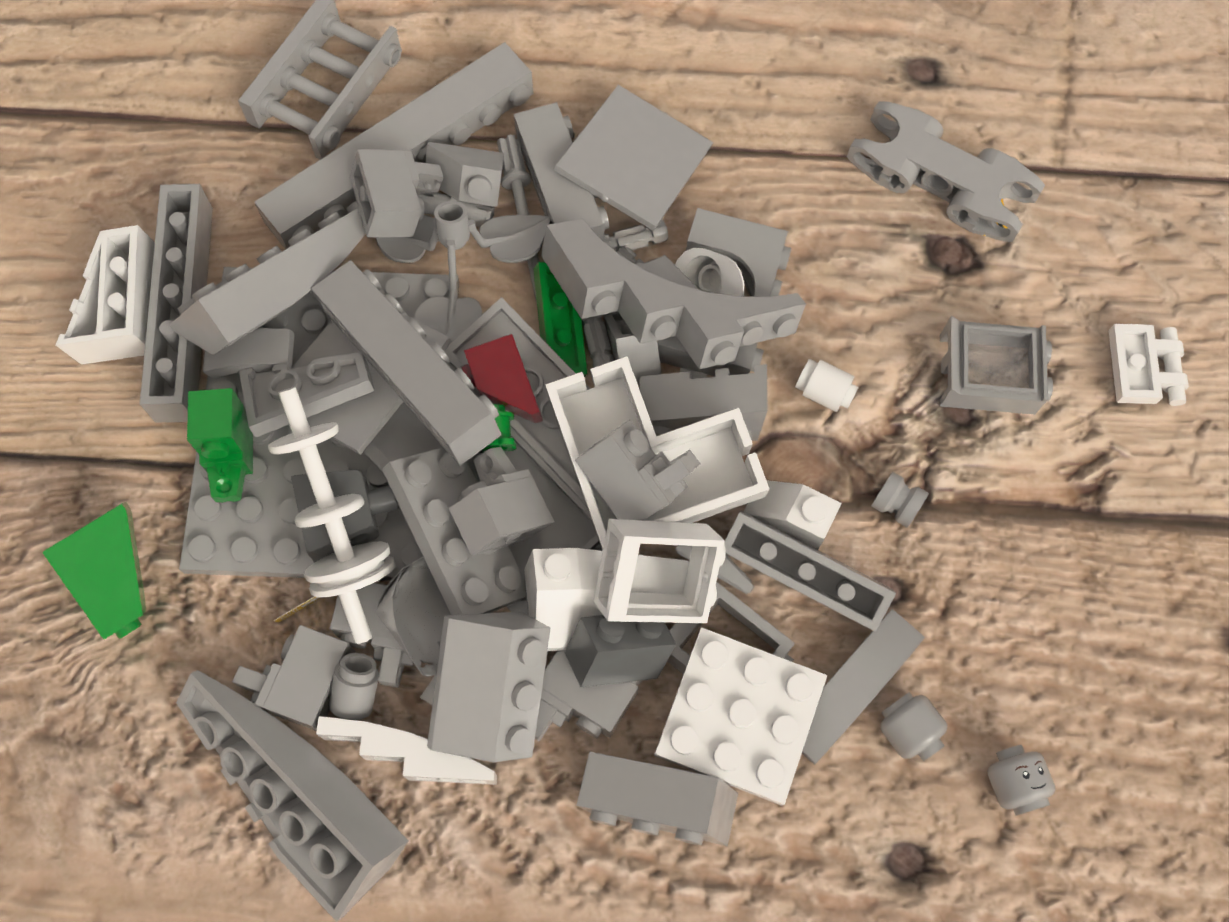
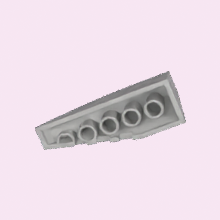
(314, 812)

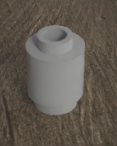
(354, 687)

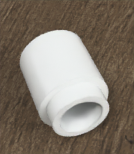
(826, 385)

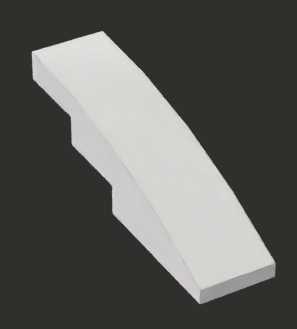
(395, 745)

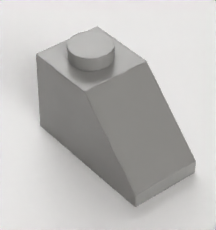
(468, 172)
(642, 357)

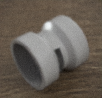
(901, 500)

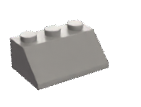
(488, 686)

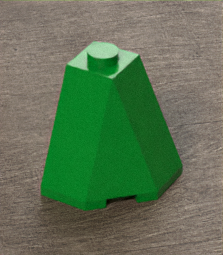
(103, 571)

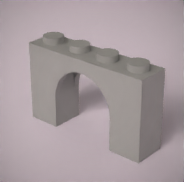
(759, 255)

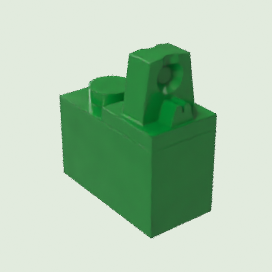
(222, 439)

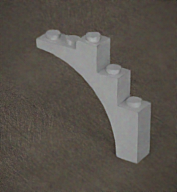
(655, 308)

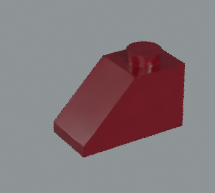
(501, 377)

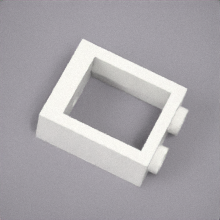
(618, 566)

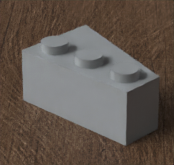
(657, 799)

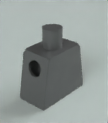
(359, 525)

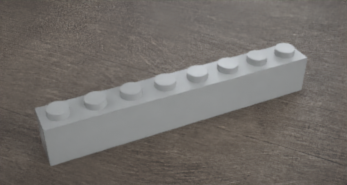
(441, 115)

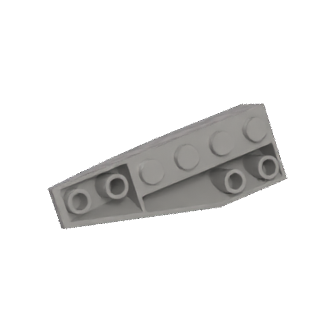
(253, 297)

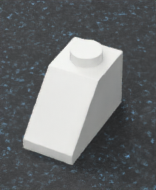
(796, 511)

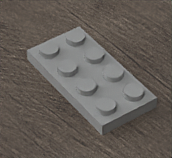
(425, 491)

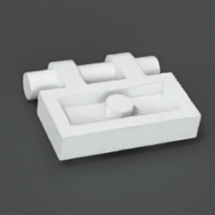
(1137, 367)

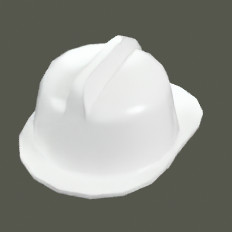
(711, 272)

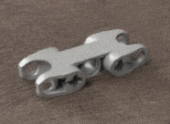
(965, 181)

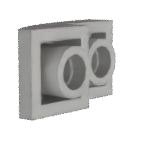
(256, 350)

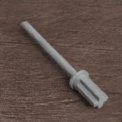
(516, 179)

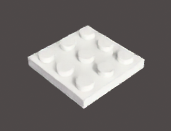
(741, 716)

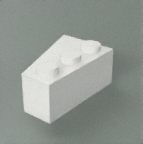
(114, 303)

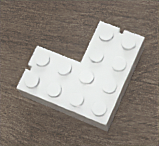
(717, 442)

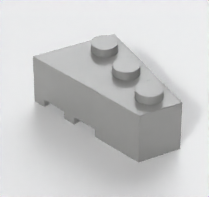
(680, 401)

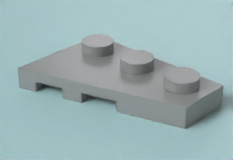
(319, 386)

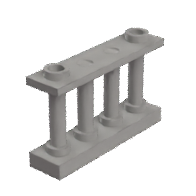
(304, 47)

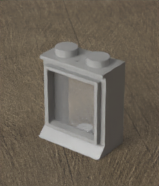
(996, 367)

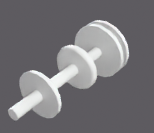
(350, 565)

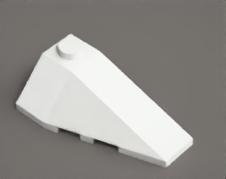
(565, 580)

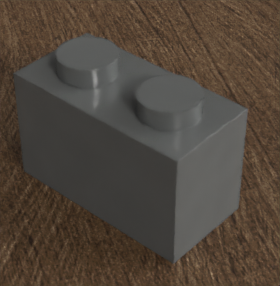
(618, 651)

